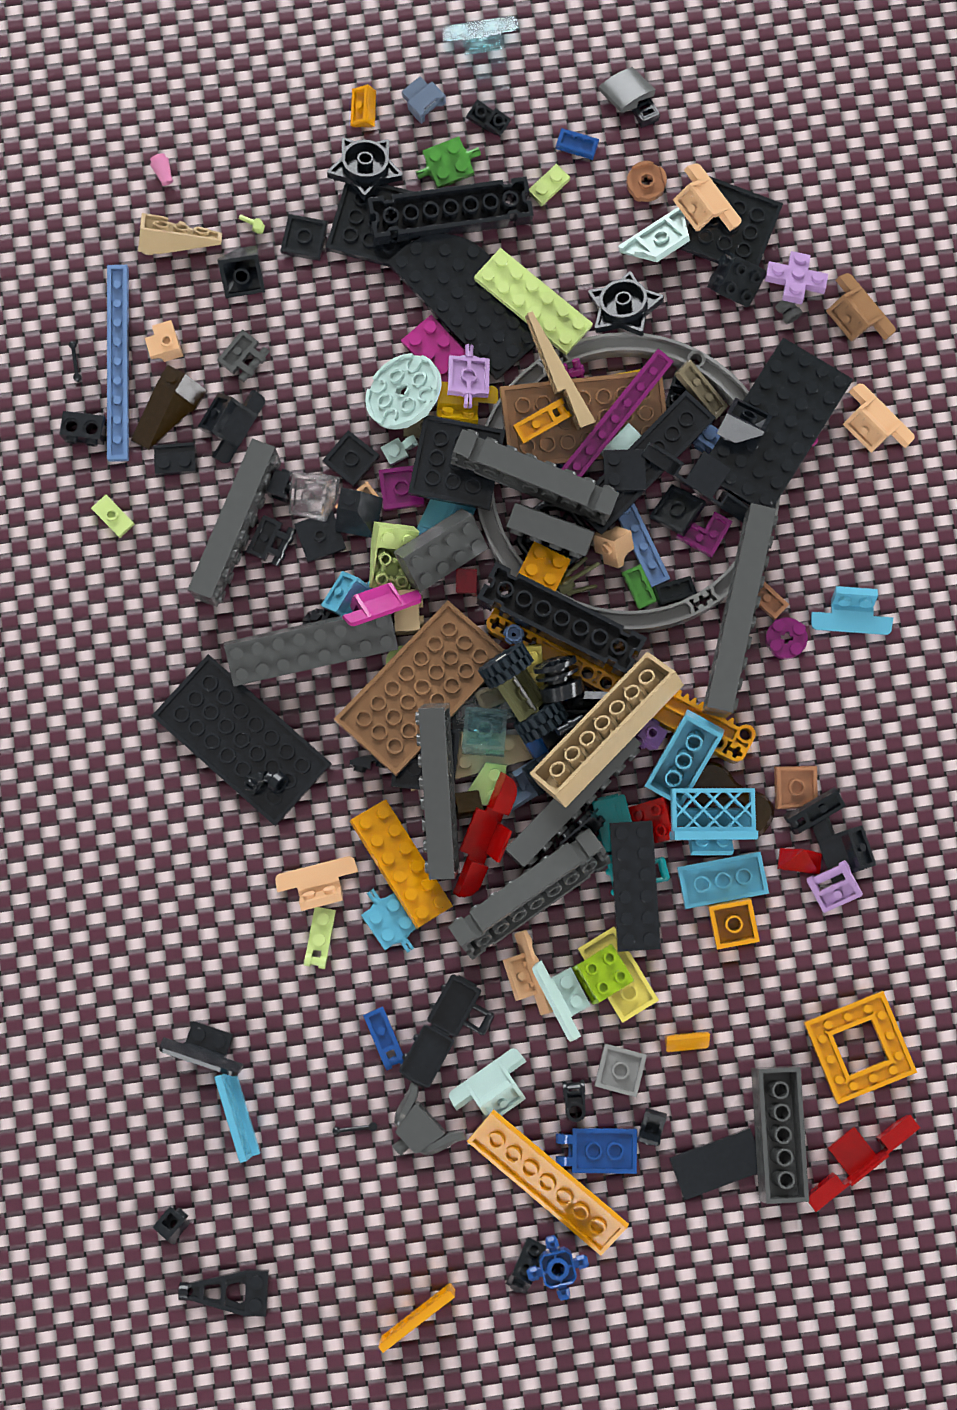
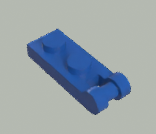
(384, 1037)

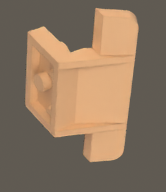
(703, 201)
(874, 421)
(317, 883)

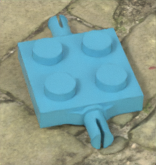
(388, 921)

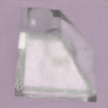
(313, 495)

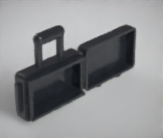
(447, 1019)

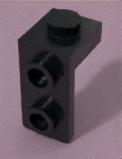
(528, 1257)

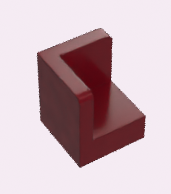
(466, 581)

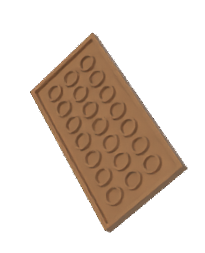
(563, 439)
(432, 667)

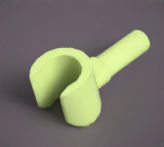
(258, 226)

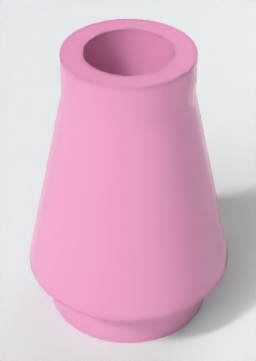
(161, 167)

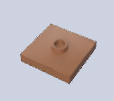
(795, 786)

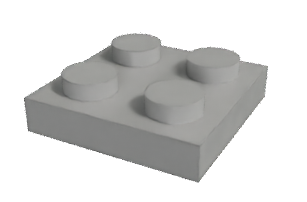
(620, 1070)

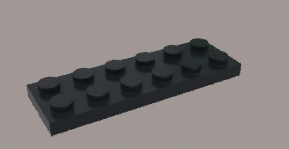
(634, 886)

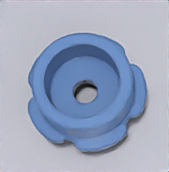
(513, 628)

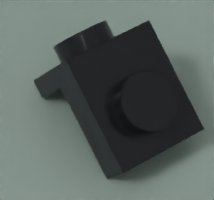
(652, 1127)

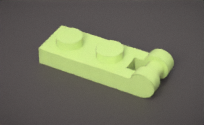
(320, 937)

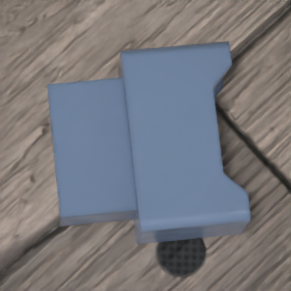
(423, 98)

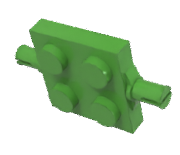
(448, 162)

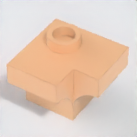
(164, 342)
(614, 545)

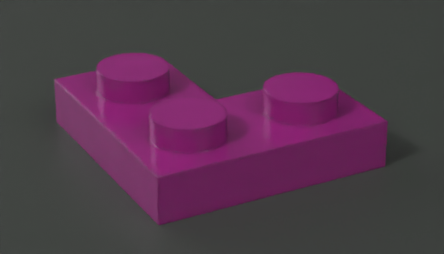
(707, 539)

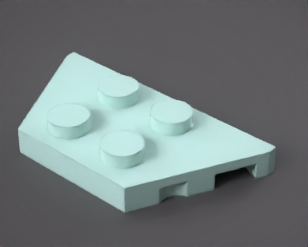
(658, 238)

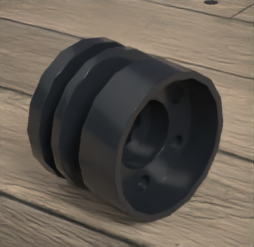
(560, 683)

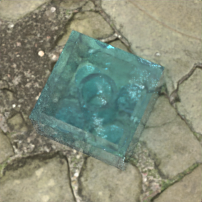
(484, 731)

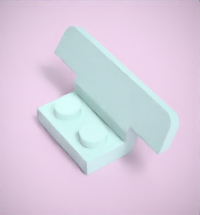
(563, 995)
(492, 1086)

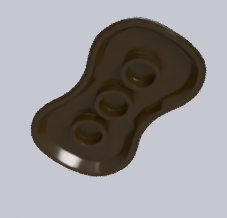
(717, 776)

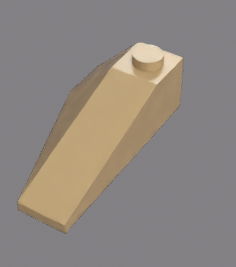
(162, 237)

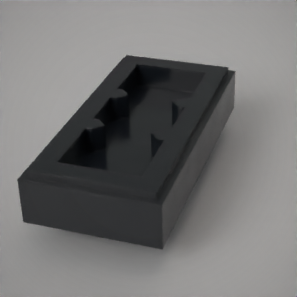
(674, 591)

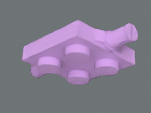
(468, 376)

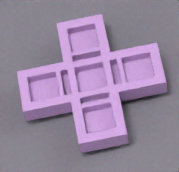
(796, 277)

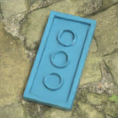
(722, 880)

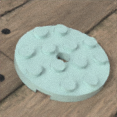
(385, 399)

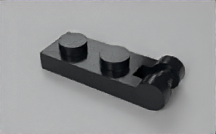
(814, 811)

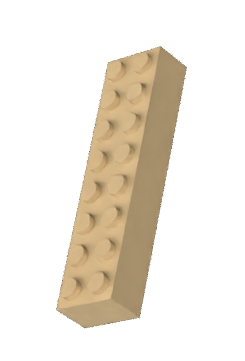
(606, 729)

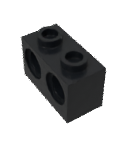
(84, 423)

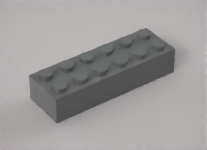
(780, 1134)

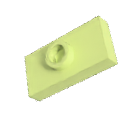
(113, 516)

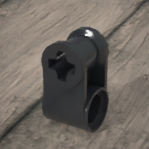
(574, 1098)

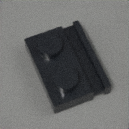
(175, 459)

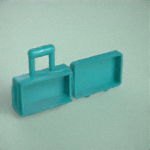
(615, 810)

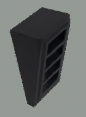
(648, 119)

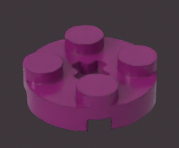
(796, 631)

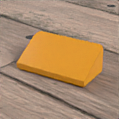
(363, 106)
(687, 1041)

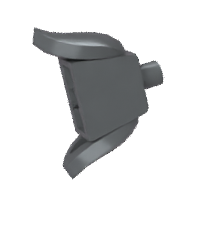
(419, 1128)

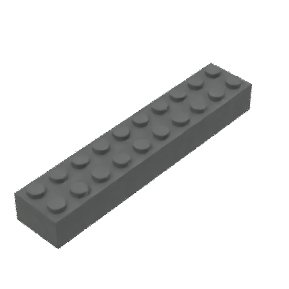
(739, 611)

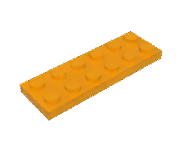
(400, 863)

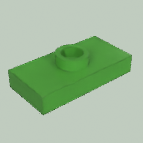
(639, 587)

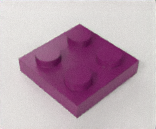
(395, 489)

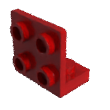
(659, 813)

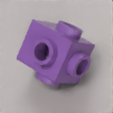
(651, 735)

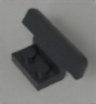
(230, 422)
(846, 845)
(204, 1047)

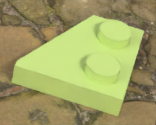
(487, 780)

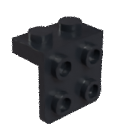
(736, 279)

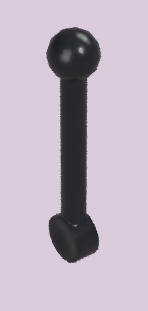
(77, 377)
(372, 1126)

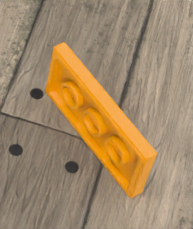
(416, 1317)

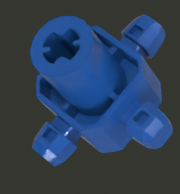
(558, 1277)

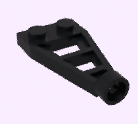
(255, 1292)

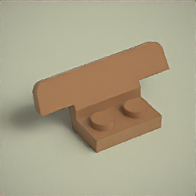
(857, 311)

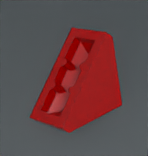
(799, 860)

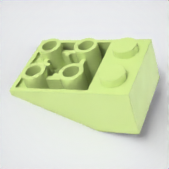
(383, 562)

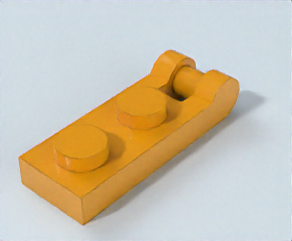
(541, 421)

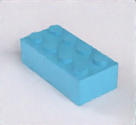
(684, 756)

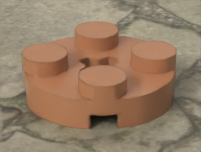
(646, 192)

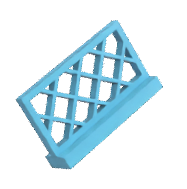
(718, 832)
(237, 1116)

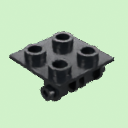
(588, 820)

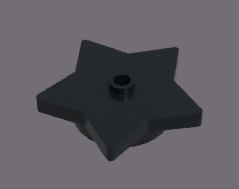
(365, 166)
(624, 305)

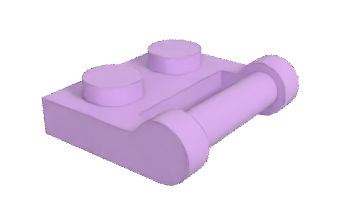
(837, 893)

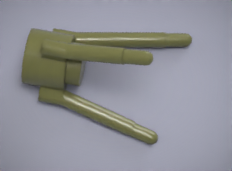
(567, 582)

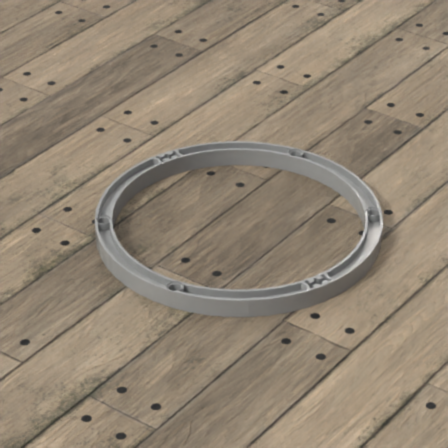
(609, 346)

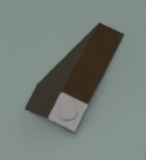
(170, 402)

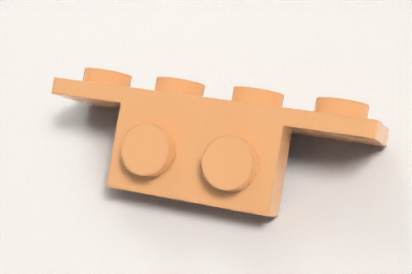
(521, 974)

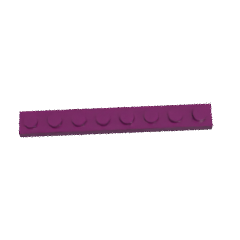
(618, 413)

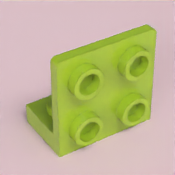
(602, 974)

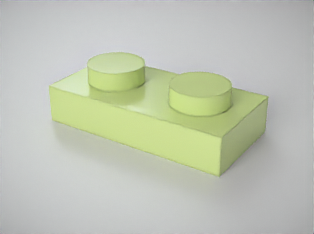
(549, 185)

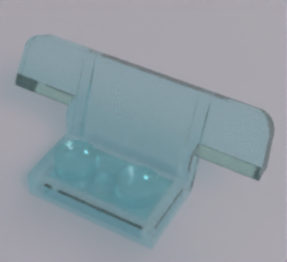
(481, 35)

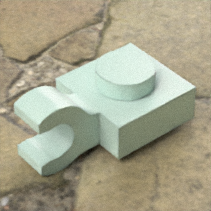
(396, 450)

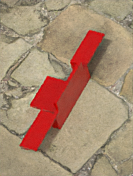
(486, 836)
(859, 1159)

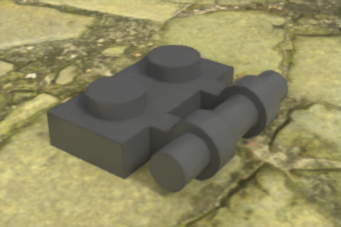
(238, 351)

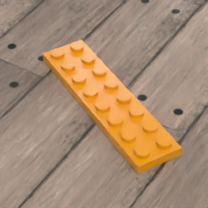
(547, 1182)

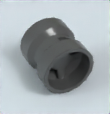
(789, 311)

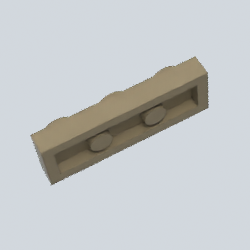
(700, 388)

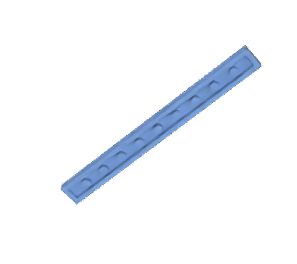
(117, 363)

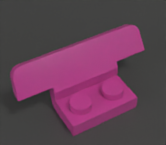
(378, 603)

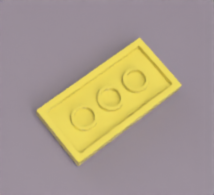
(634, 996)

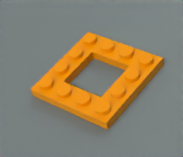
(846, 1086)

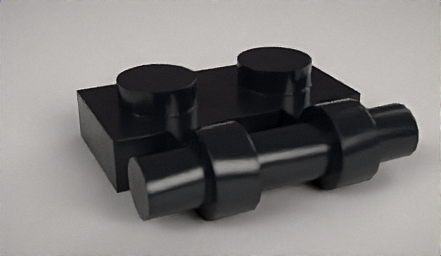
(265, 537)

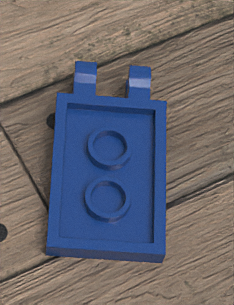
(600, 1150)

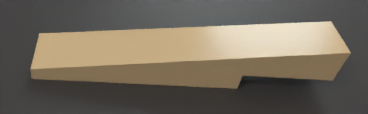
(558, 375)

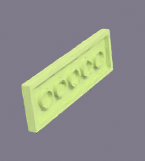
(526, 293)

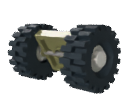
(510, 676)

